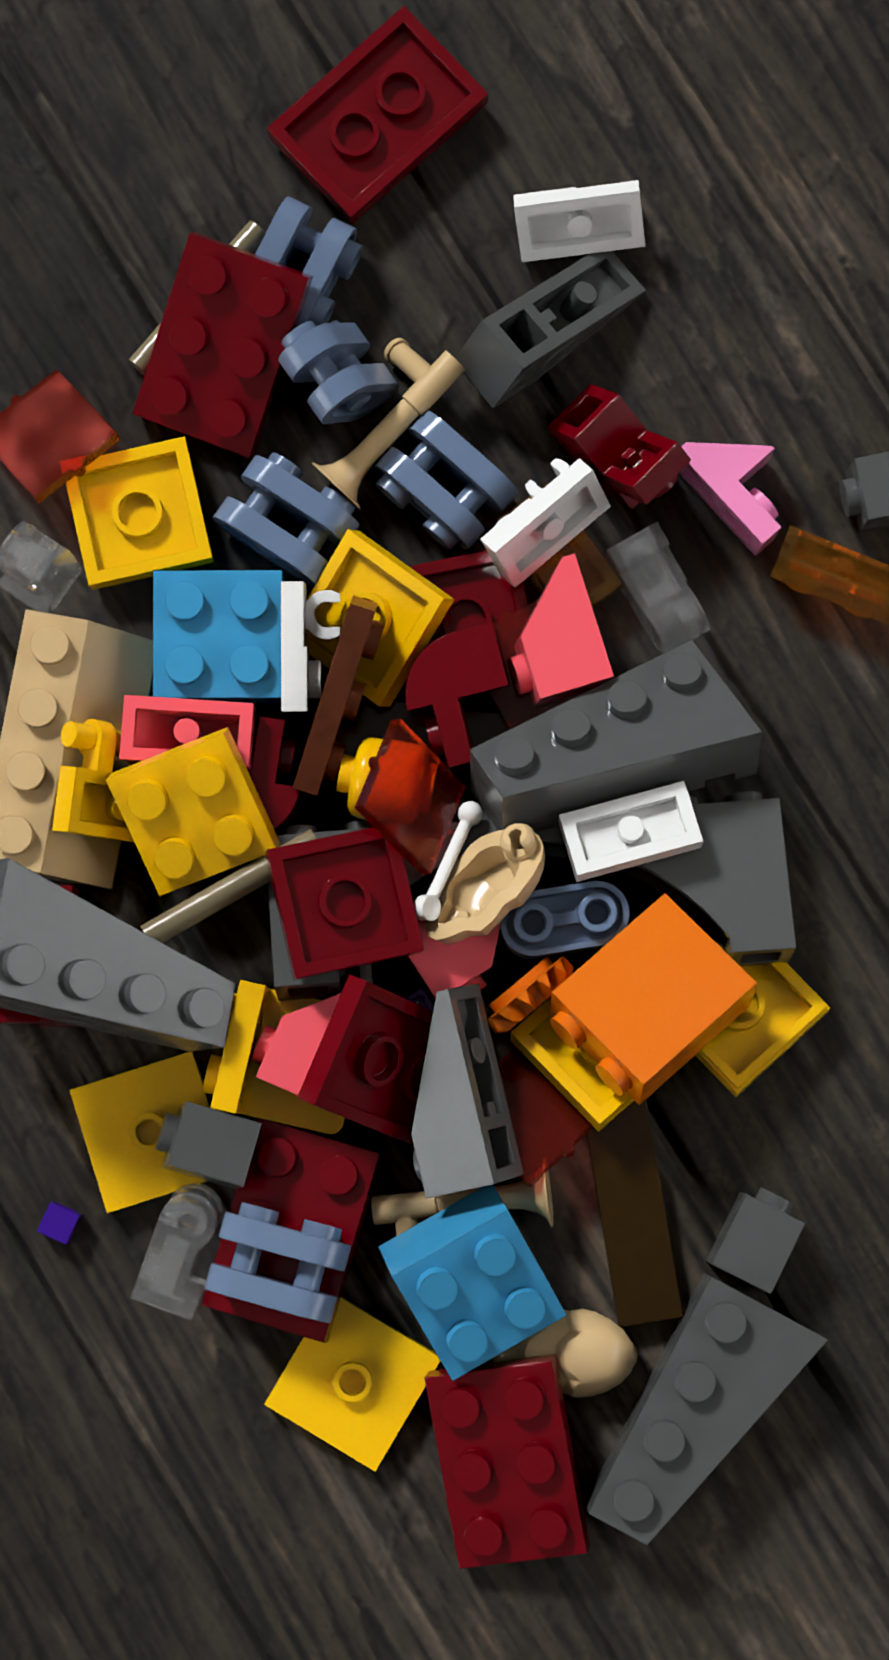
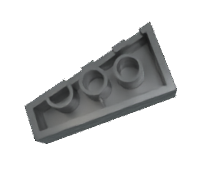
(619, 739)
(100, 973)
(701, 1398)

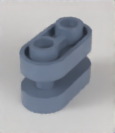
(331, 254)
(331, 358)
(278, 484)
(448, 518)
(565, 920)
(257, 1230)

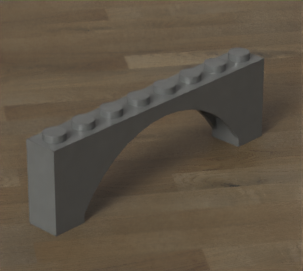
(728, 886)

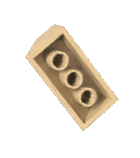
(62, 675)

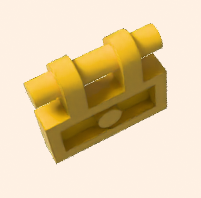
(83, 796)

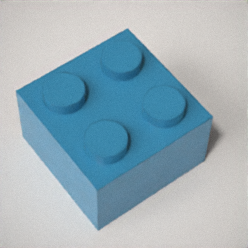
(218, 636)
(471, 1281)

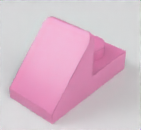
(718, 478)

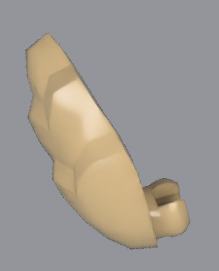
(487, 883)
(589, 1352)

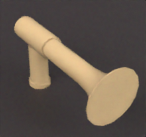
(428, 387)
(412, 1207)

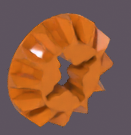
(528, 993)

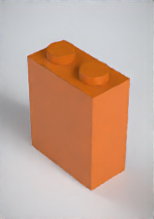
(650, 1000)

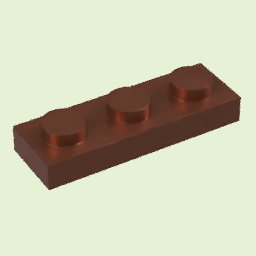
(339, 697)

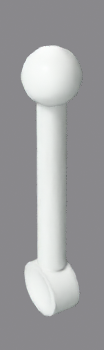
(429, 906)

